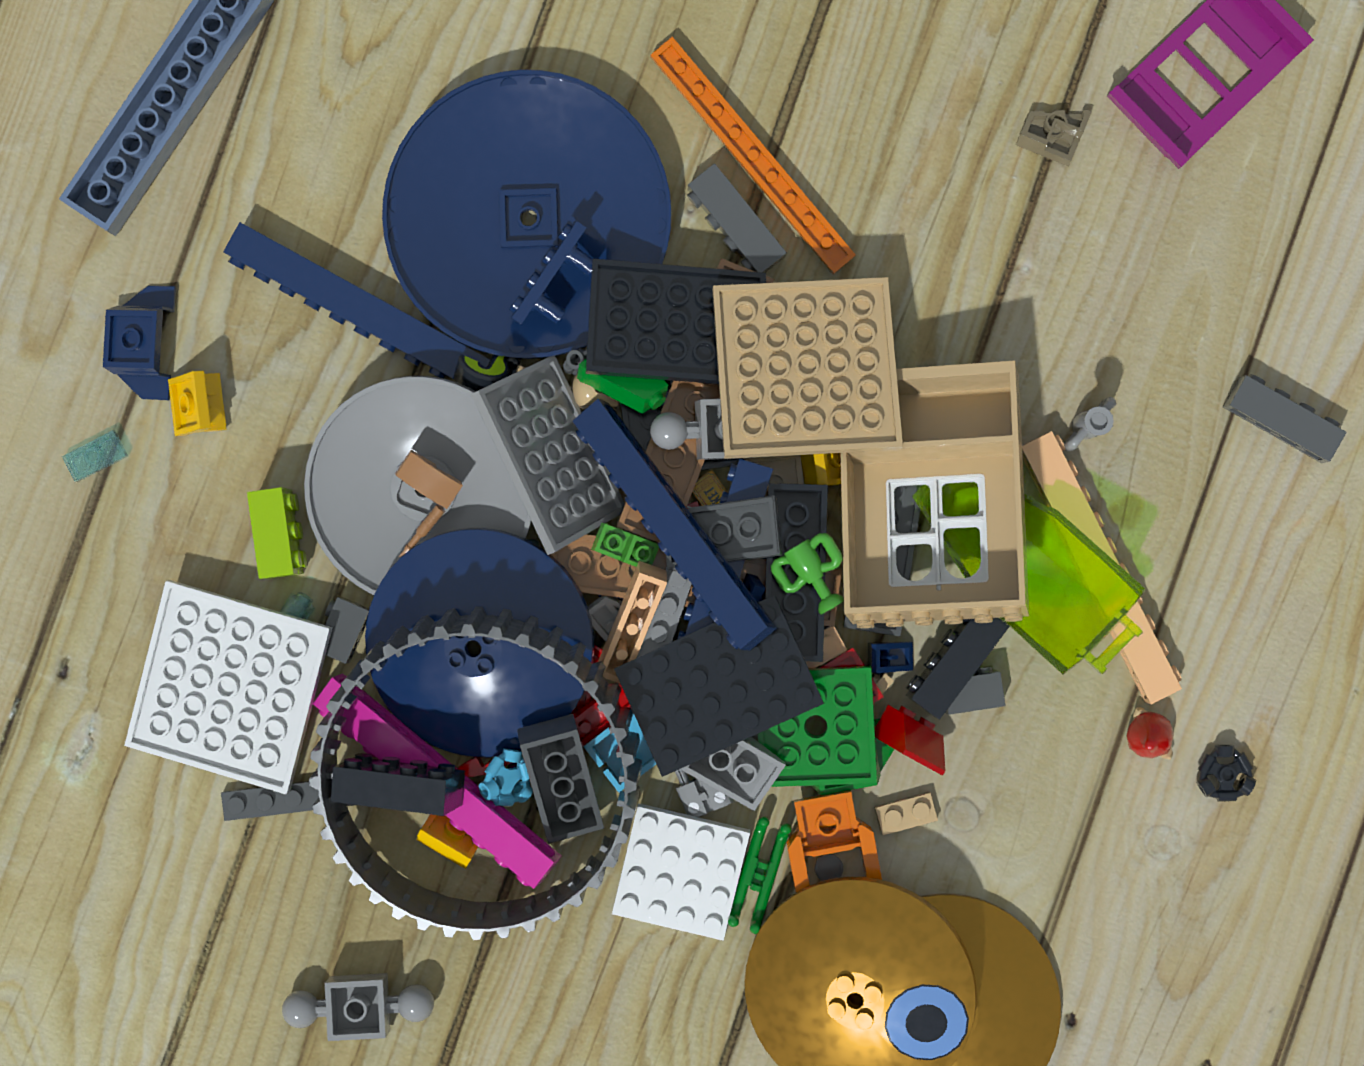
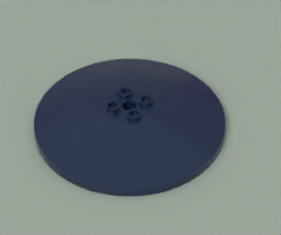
(463, 698)

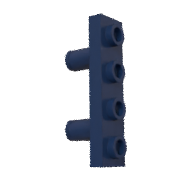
(535, 297)

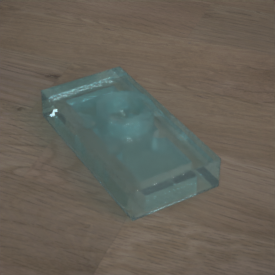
(94, 456)

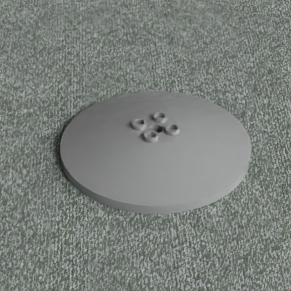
(370, 514)

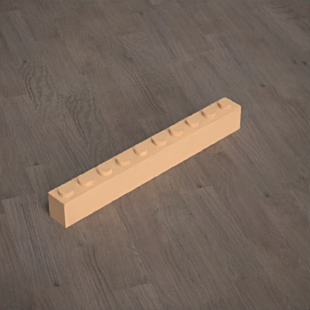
(1060, 490)

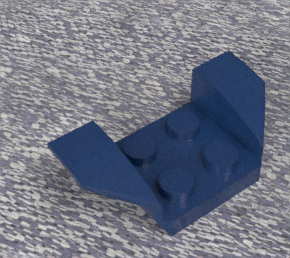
(134, 341)

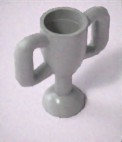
(1091, 423)

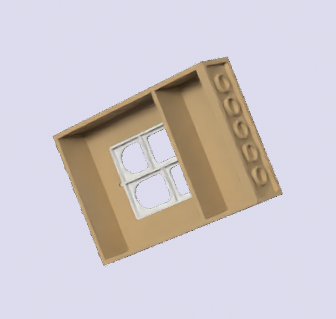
(955, 429)

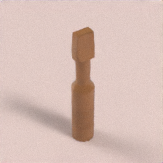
(424, 528)

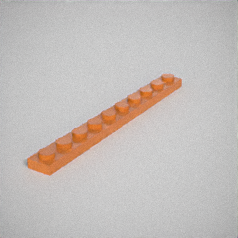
(752, 155)

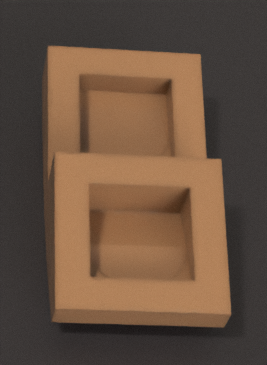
(428, 479)

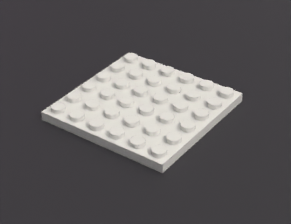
(228, 686)

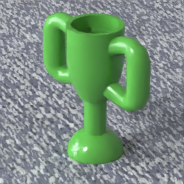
(809, 568)

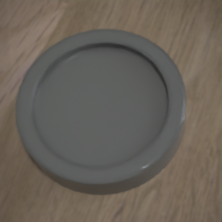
(828, 867)

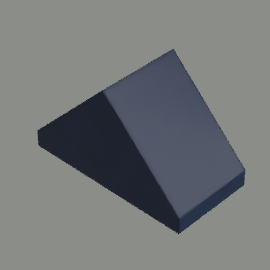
(890, 656)

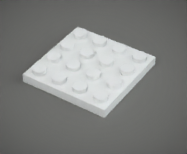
(681, 871)

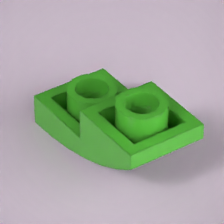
(624, 546)

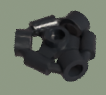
(1226, 774)

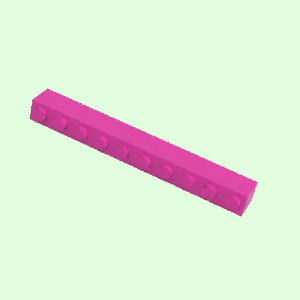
(487, 824)

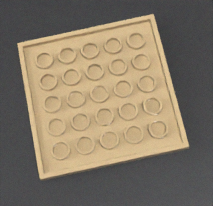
(806, 368)

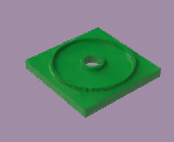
(846, 747)

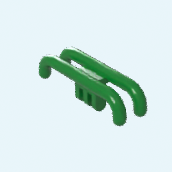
(758, 874)

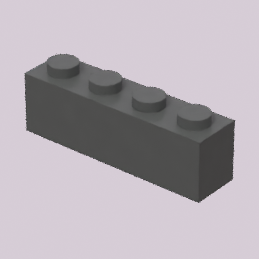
(736, 220)
(1285, 419)

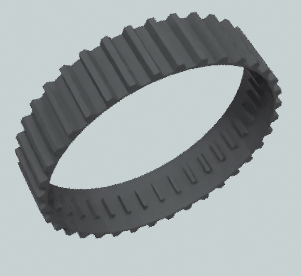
(432, 907)

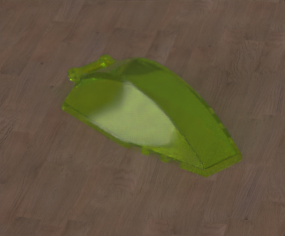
(1072, 583)

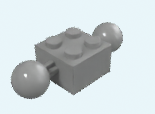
(671, 430)
(357, 1006)

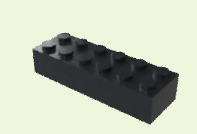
(801, 517)

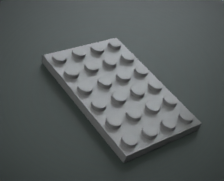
(547, 461)

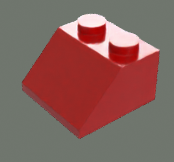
(912, 737)

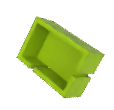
(276, 533)

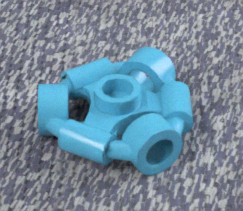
(508, 788)

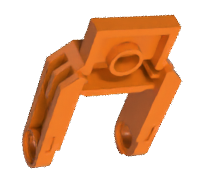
(826, 827)

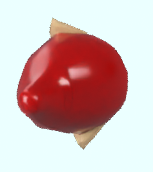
(1150, 735)

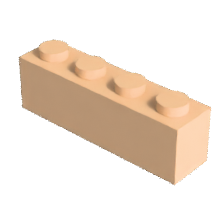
(633, 618)

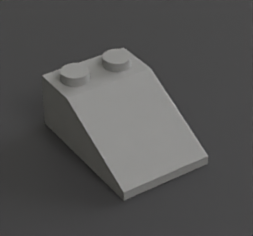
(739, 771)

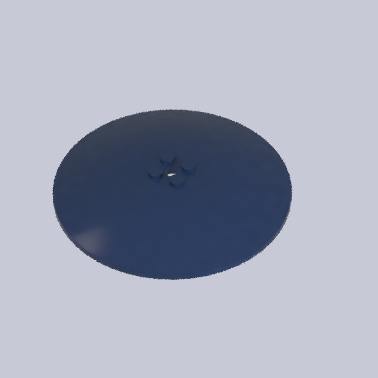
(484, 161)

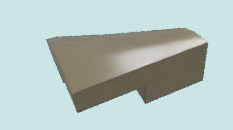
(1053, 134)

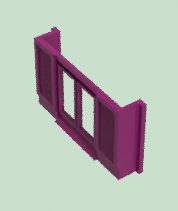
(1253, 30)

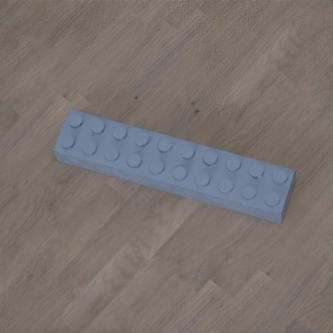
(161, 109)

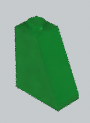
(633, 392)

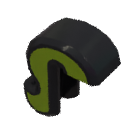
(475, 376)

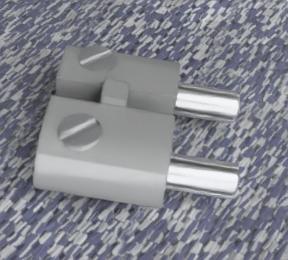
(699, 797)

